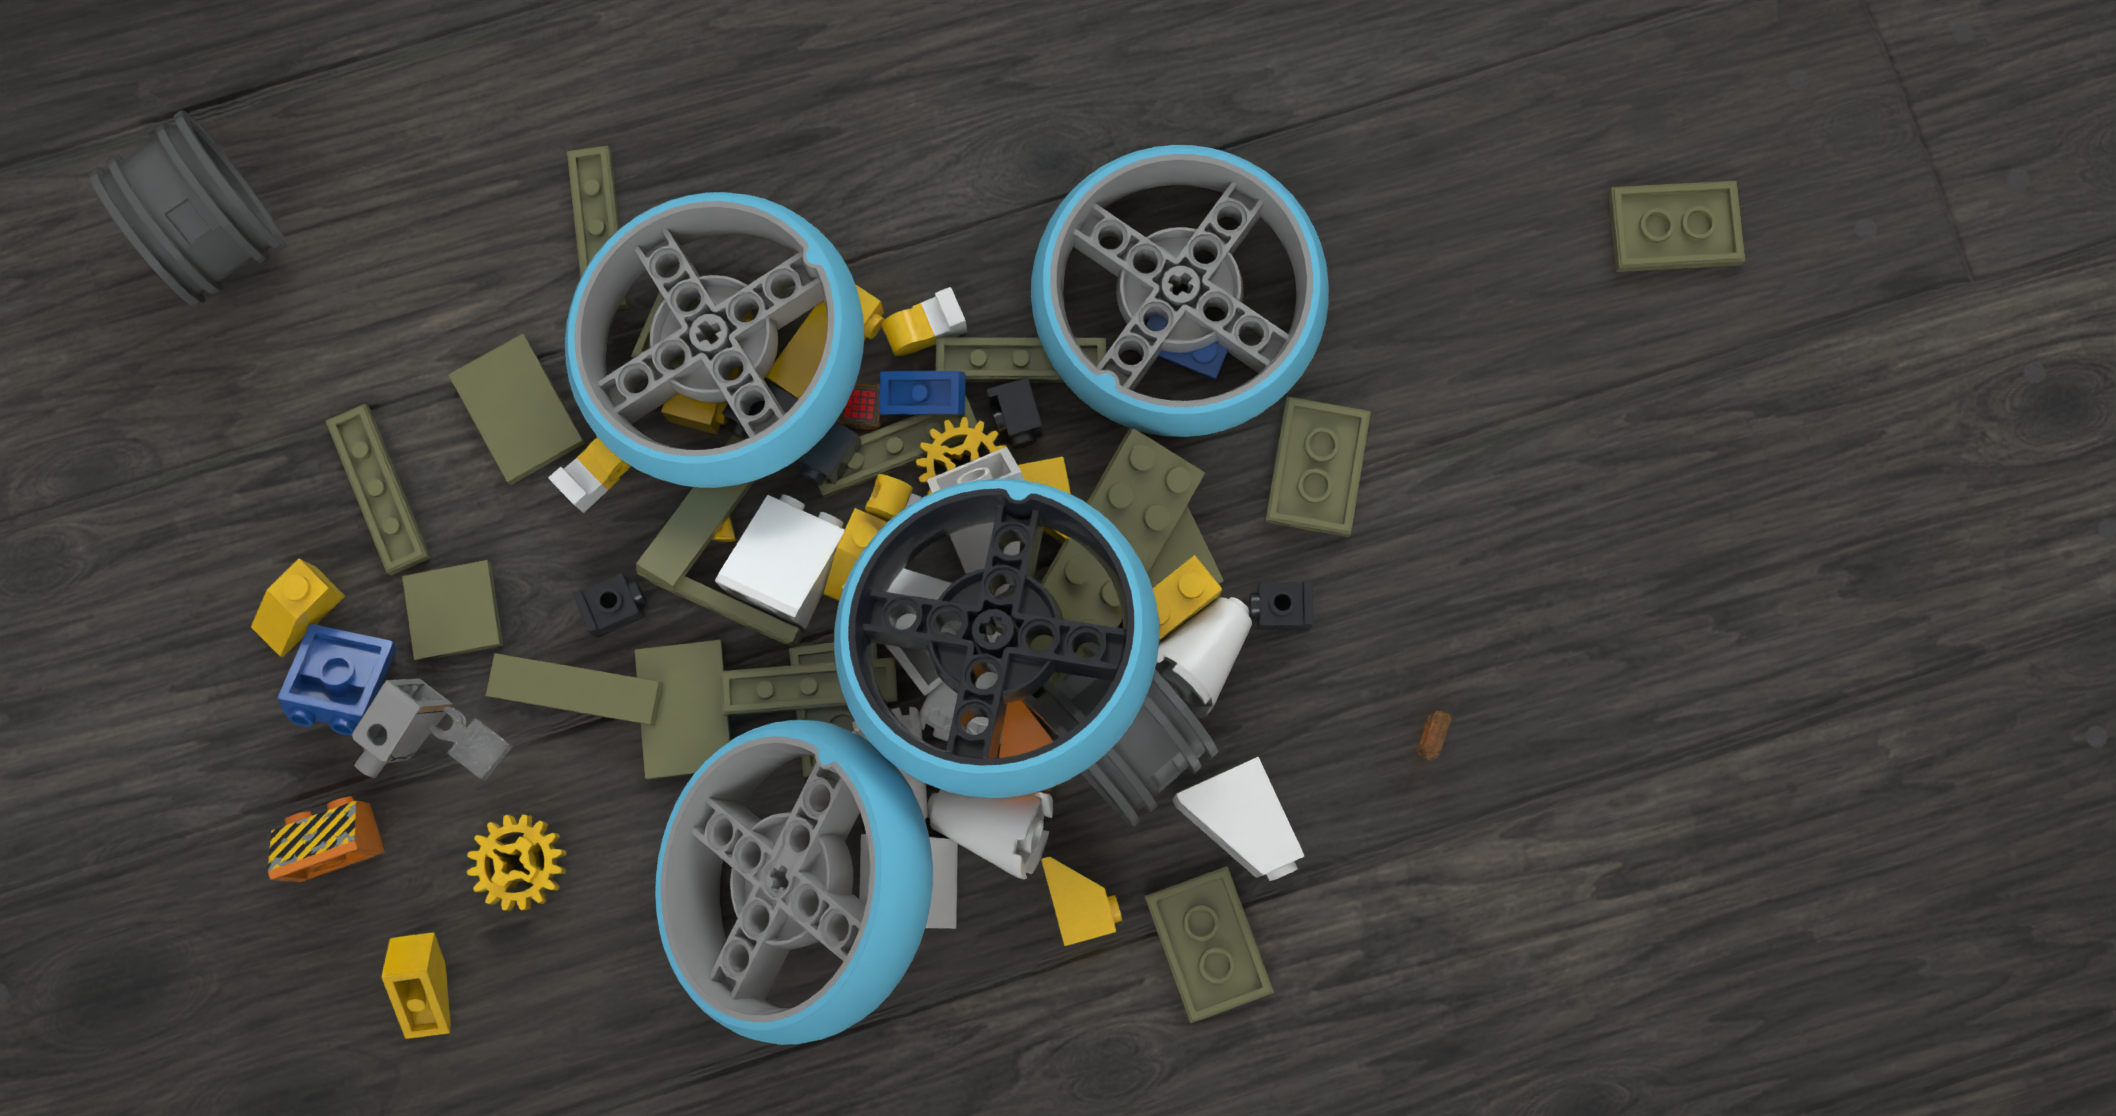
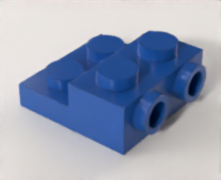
(335, 678)

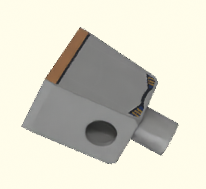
(397, 723)

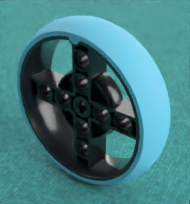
(1019, 514)

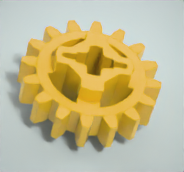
(970, 447)
(525, 847)

